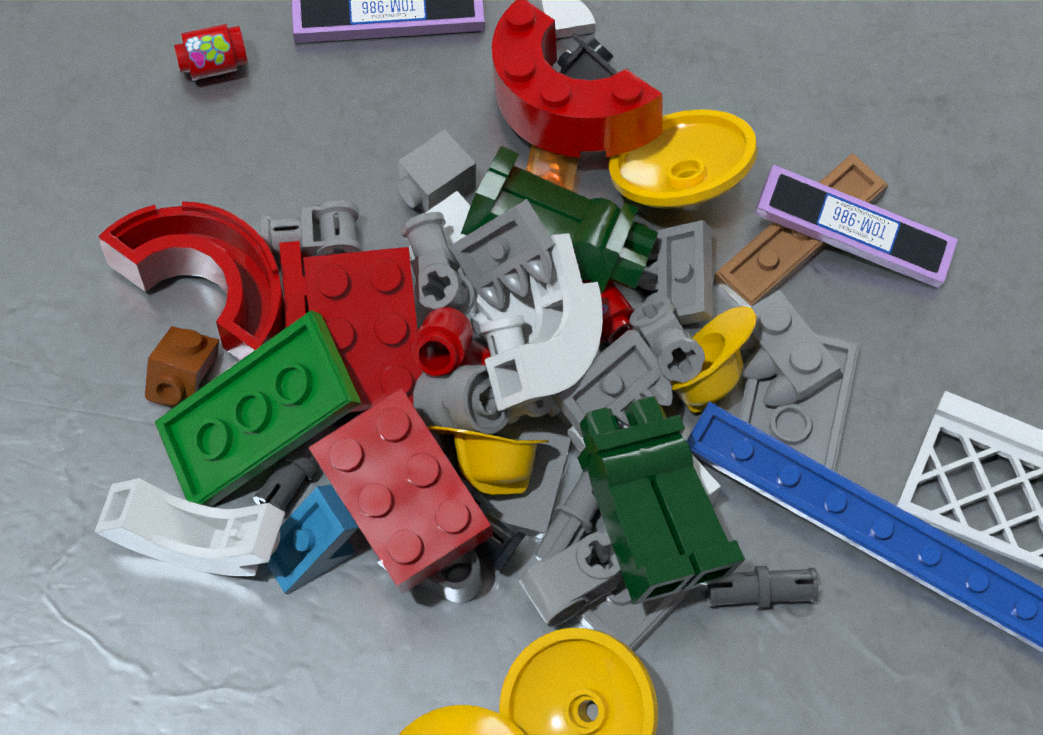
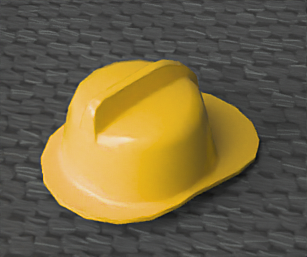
(722, 361)
(491, 461)

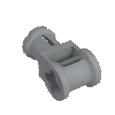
(315, 229)
(436, 265)
(676, 351)

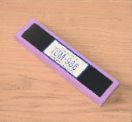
(383, 18)
(856, 226)

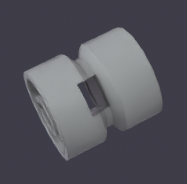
(459, 400)

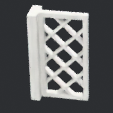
(999, 436)

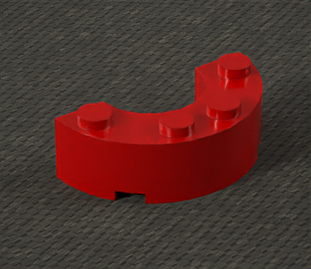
(562, 111)
(207, 244)

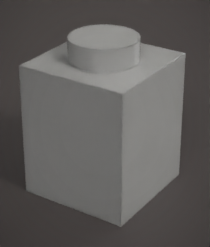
(435, 172)

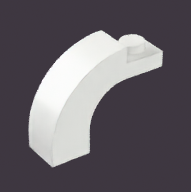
(563, 337)
(189, 533)

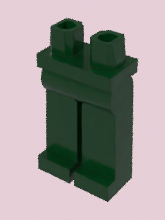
(601, 234)
(654, 502)

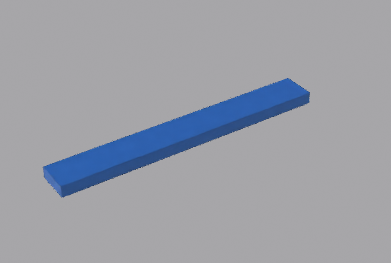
(870, 523)

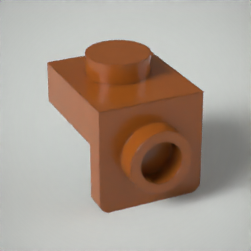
(178, 365)

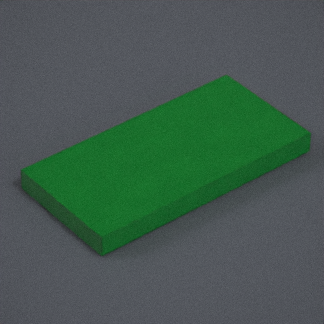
(257, 411)

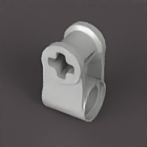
(567, 583)

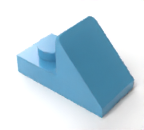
(312, 539)

